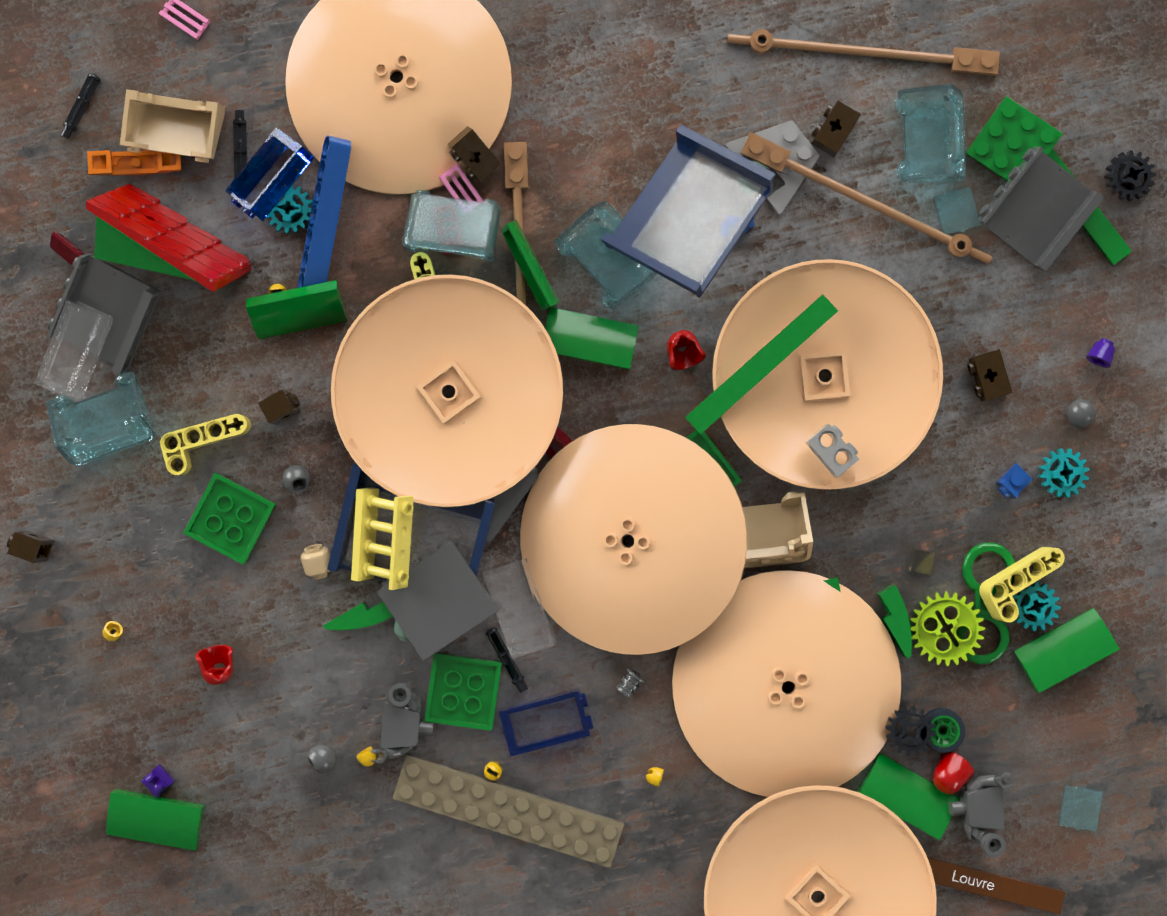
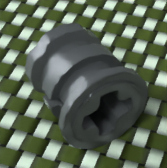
(630, 683)

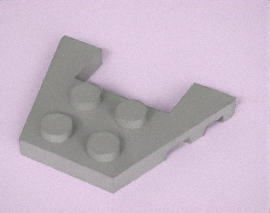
(791, 138)

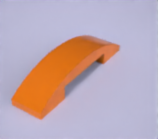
(131, 163)

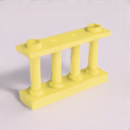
(365, 538)

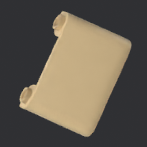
(171, 125)
(778, 532)

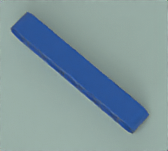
(325, 211)

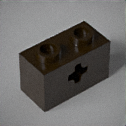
(832, 141)
(483, 163)
(989, 363)
(280, 406)
(29, 546)

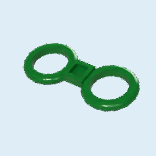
(979, 603)

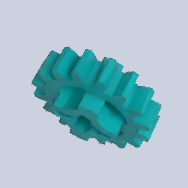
(299, 210)
(1061, 464)
(1038, 614)

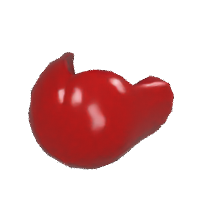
(690, 356)
(213, 655)
(952, 773)

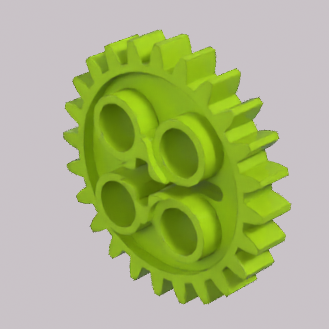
(965, 617)

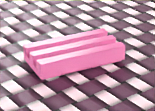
(169, 7)
(450, 173)

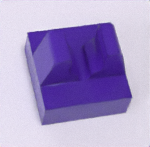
(158, 780)

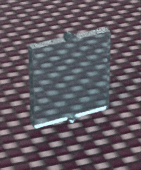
(956, 211)
(1080, 808)

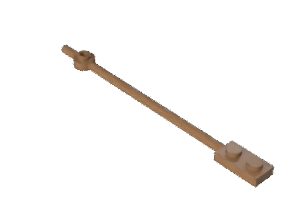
(962, 59)
(777, 158)
(517, 179)

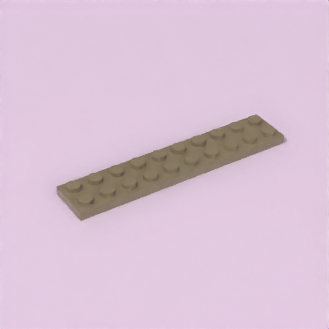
(508, 810)

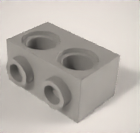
(827, 455)

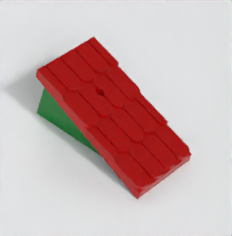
(150, 236)

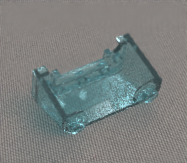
(932, 134)
(452, 226)
(612, 270)
(101, 422)

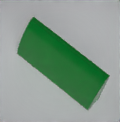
(529, 265)
(296, 309)
(592, 338)
(1066, 650)
(908, 796)
(154, 819)

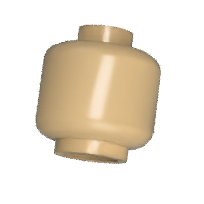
(316, 561)

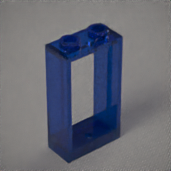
(260, 165)
(509, 731)

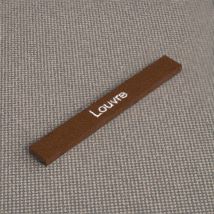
(997, 886)

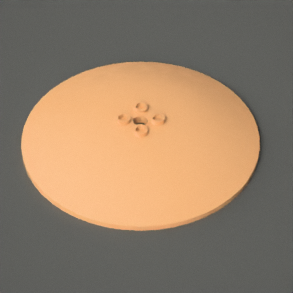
(399, 131)
(879, 362)
(393, 381)
(683, 528)
(778, 632)
(822, 843)

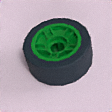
(953, 725)

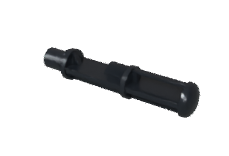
(80, 105)
(240, 142)
(505, 658)

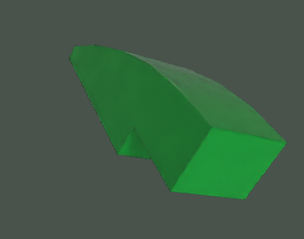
(360, 617)
(896, 619)

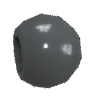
(1081, 413)
(296, 479)
(321, 758)

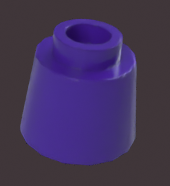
(1102, 353)

